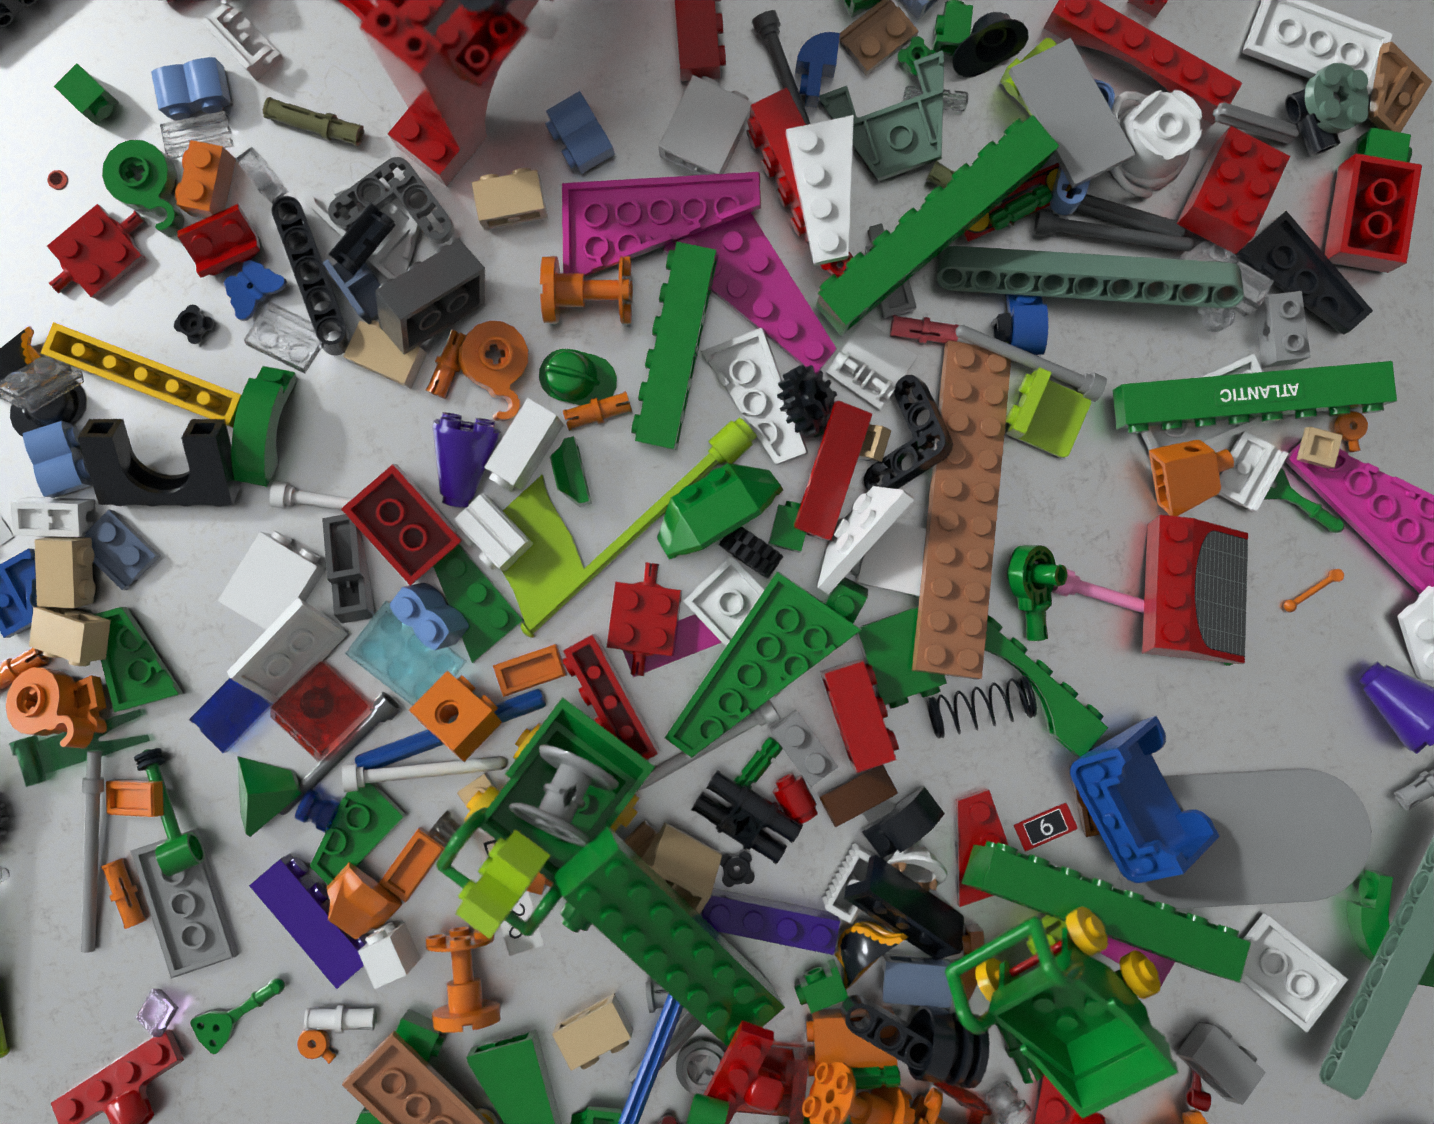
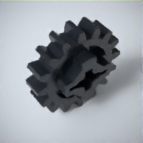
(806, 400)

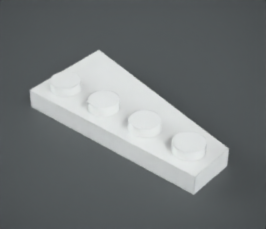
(823, 179)
(752, 379)

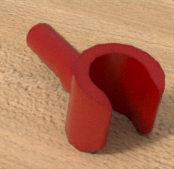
(1197, 1098)

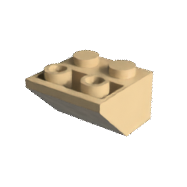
(684, 864)

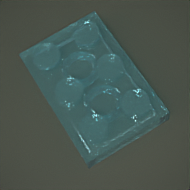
(399, 658)

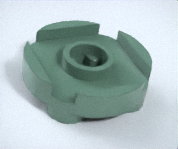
(1353, 96)

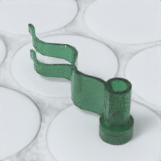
(47, 755)

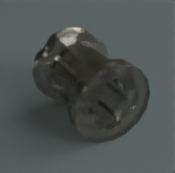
(444, 827)

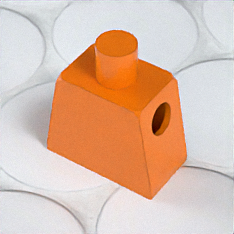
(1187, 474)

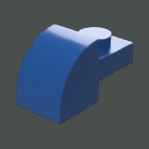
(816, 60)
(1028, 322)

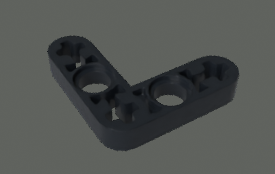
(922, 438)

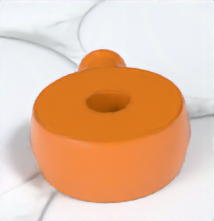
(1353, 435)
(313, 1051)

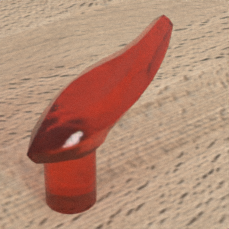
(968, 1100)

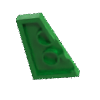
(478, 600)
(132, 665)
(357, 829)

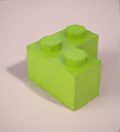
(504, 880)

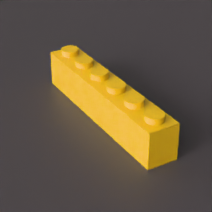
(141, 374)

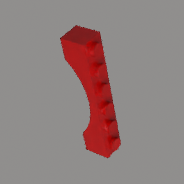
(1107, 30)

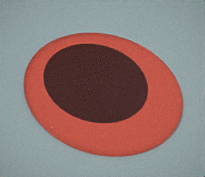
(57, 179)

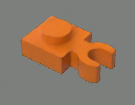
(90, 701)

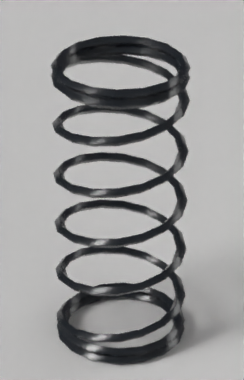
(1022, 684)

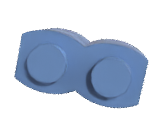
(191, 88)
(580, 133)
(57, 459)
(431, 619)

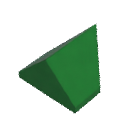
(263, 792)

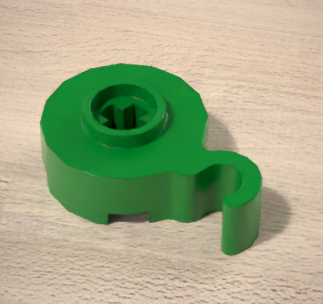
(149, 193)

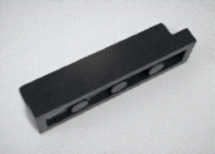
(908, 909)

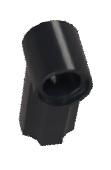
(1315, 138)

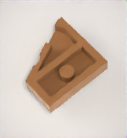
(1396, 89)

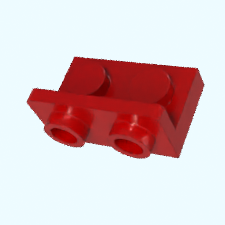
(220, 241)

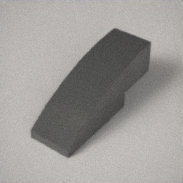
(347, 569)

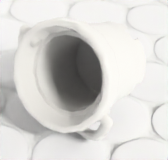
(1161, 135)

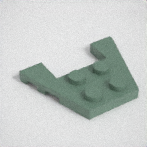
(900, 134)

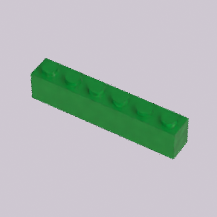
(676, 345)

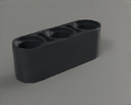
(878, 1018)

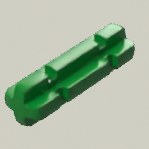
(1020, 207)
(759, 762)
(874, 1077)

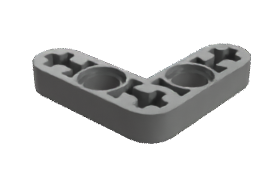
(400, 189)

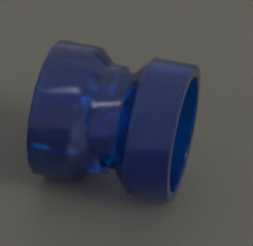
(318, 810)

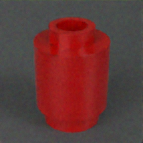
(795, 798)

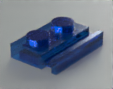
(230, 714)

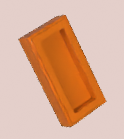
(530, 670)
(134, 798)
(412, 864)

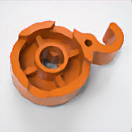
(491, 376)
(43, 705)

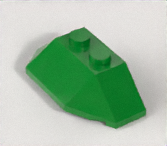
(715, 507)

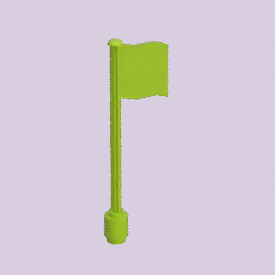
(552, 568)

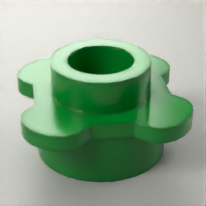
(907, 57)

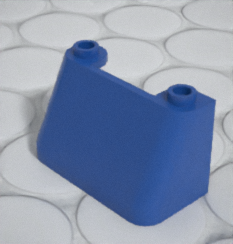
(1136, 807)

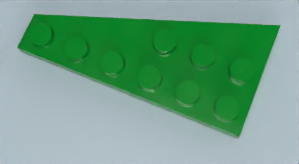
(770, 650)

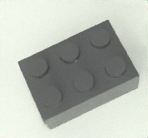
(430, 296)

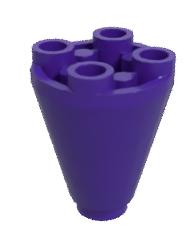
(461, 455)
(1403, 703)

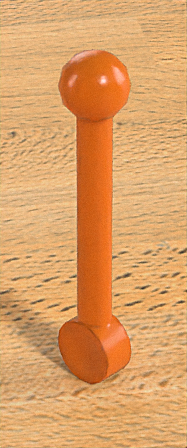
(1334, 575)

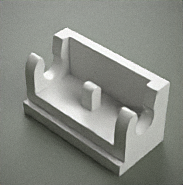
(242, 40)
(50, 516)

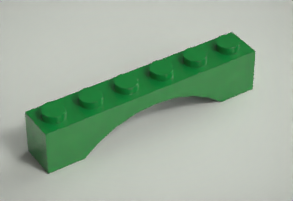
(1067, 719)

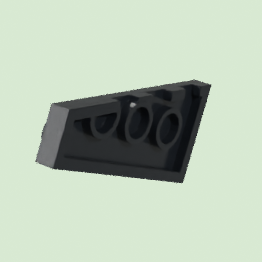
(1297, 264)

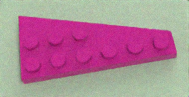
(647, 213)
(762, 290)
(1381, 509)

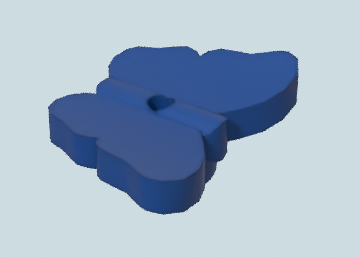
(245, 299)

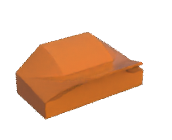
(359, 902)

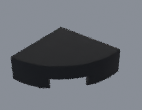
(1002, 327)

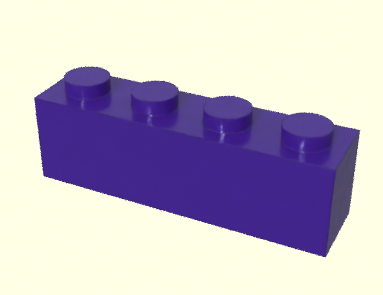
(304, 913)
(772, 921)

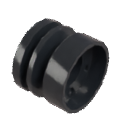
(956, 1053)

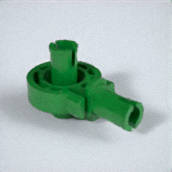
(1033, 585)

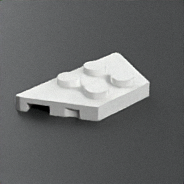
(396, 250)
(860, 531)
(1418, 631)

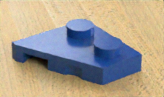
(17, 593)

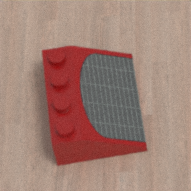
(1195, 590)

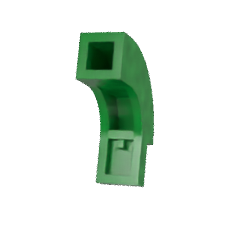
(256, 425)
(1370, 920)

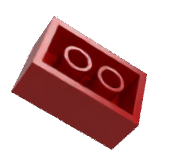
(1233, 190)
(1373, 213)
(402, 524)
(860, 714)

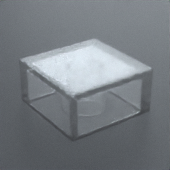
(261, 175)

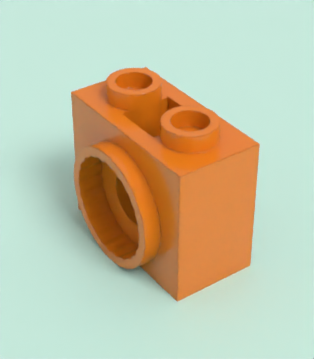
(453, 697)

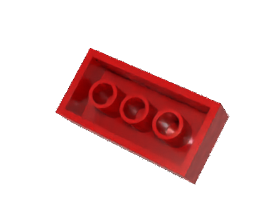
(767, 131)

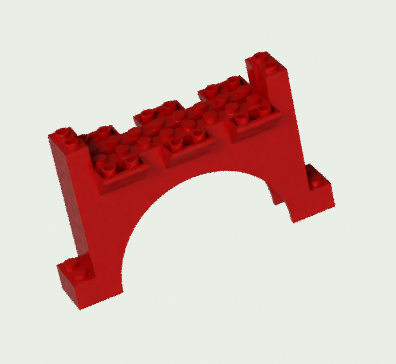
(444, 72)

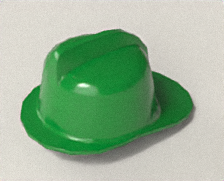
(577, 376)

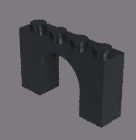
(124, 480)

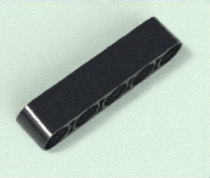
(308, 261)

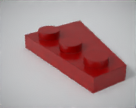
(975, 825)

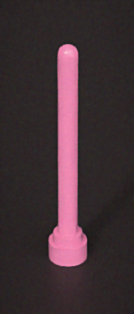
(1075, 585)

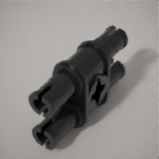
(747, 817)

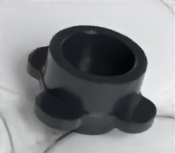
(186, 317)
(745, 874)

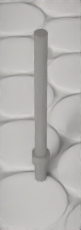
(91, 785)

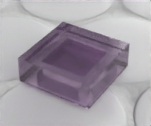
(157, 1012)

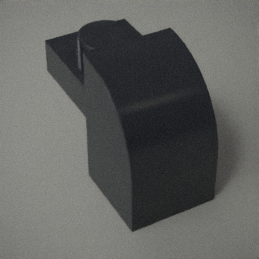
(904, 824)

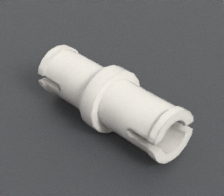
(340, 1019)

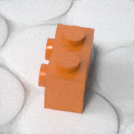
(205, 179)

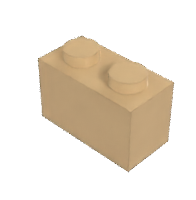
(509, 198)
(377, 353)
(64, 571)
(69, 634)
(593, 1033)

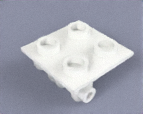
(871, 364)

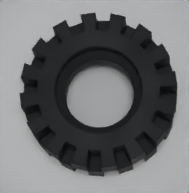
(752, 551)

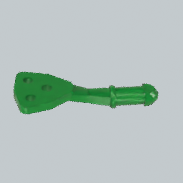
(1284, 491)
(227, 1020)

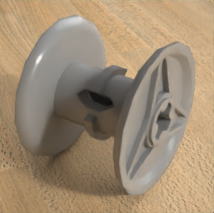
(564, 795)

